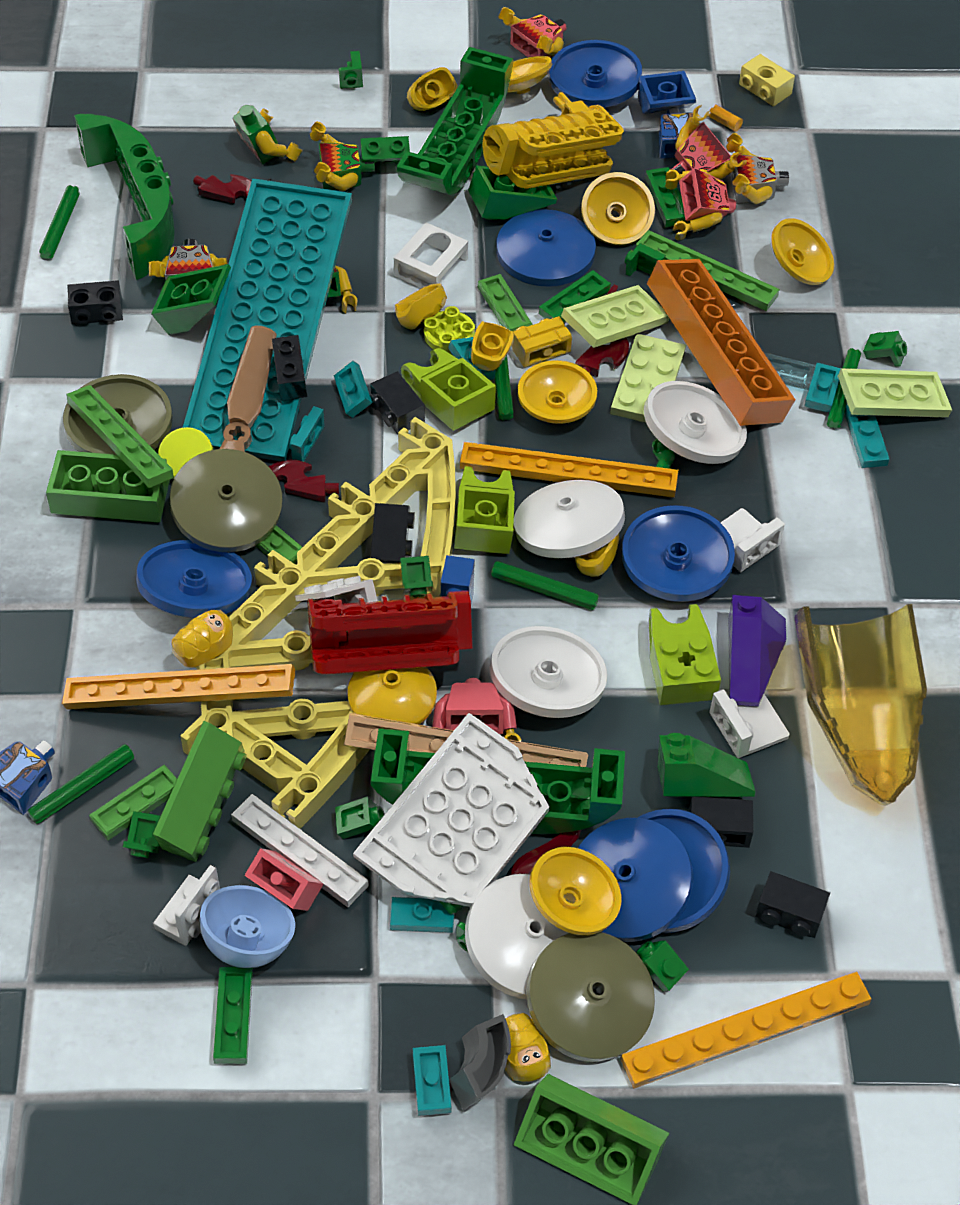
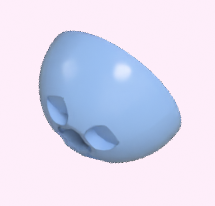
(246, 925)

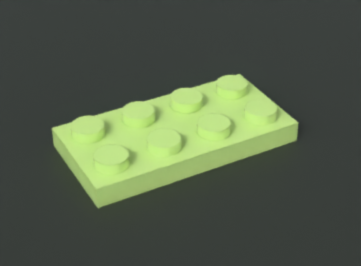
(615, 316)
(648, 365)
(894, 393)

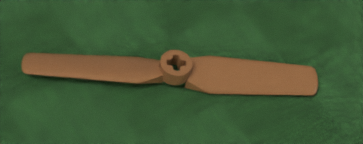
(248, 388)

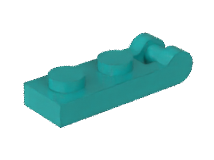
(867, 440)

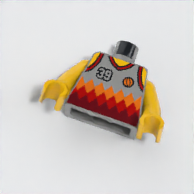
(757, 178)
(185, 259)

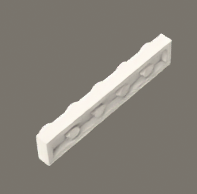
(298, 847)

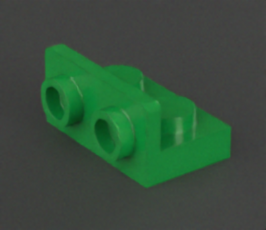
(384, 148)

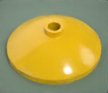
(528, 73)
(621, 194)
(802, 251)
(557, 391)
(405, 700)
(582, 881)

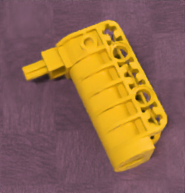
(553, 145)

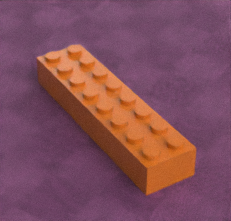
(720, 342)

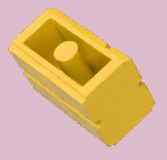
(541, 341)

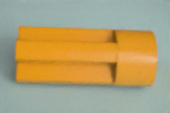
(725, 118)

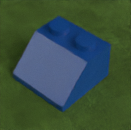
(665, 92)

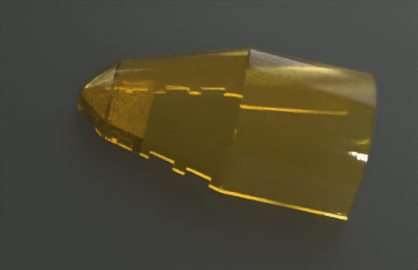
(867, 696)

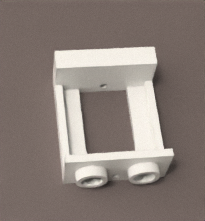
(420, 273)

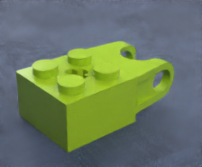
(451, 388)
(484, 513)
(682, 658)

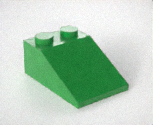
(501, 199)
(189, 298)
(700, 769)

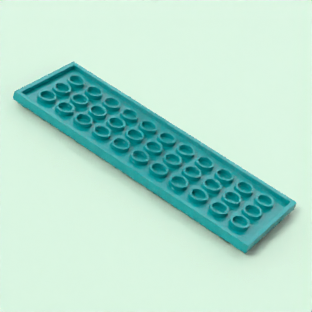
(278, 282)

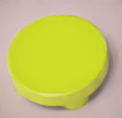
(447, 326)
(182, 446)

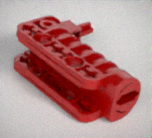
(389, 632)

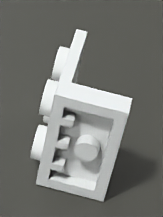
(751, 537)
(347, 590)
(747, 727)
(182, 914)

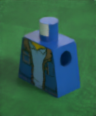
(669, 130)
(24, 774)

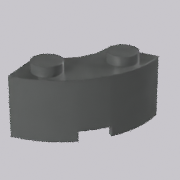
(484, 1060)

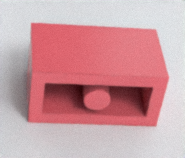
(284, 879)

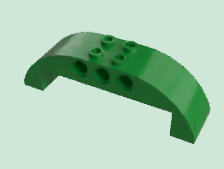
(458, 135)
(110, 140)
(574, 794)

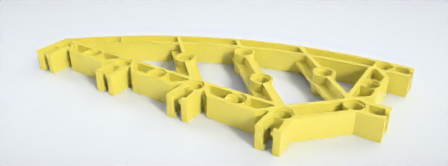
(422, 466)

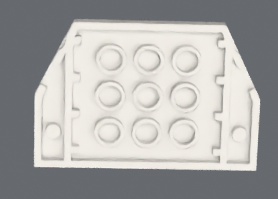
(457, 819)

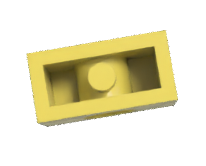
(766, 80)

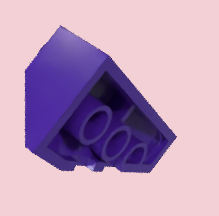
(755, 645)

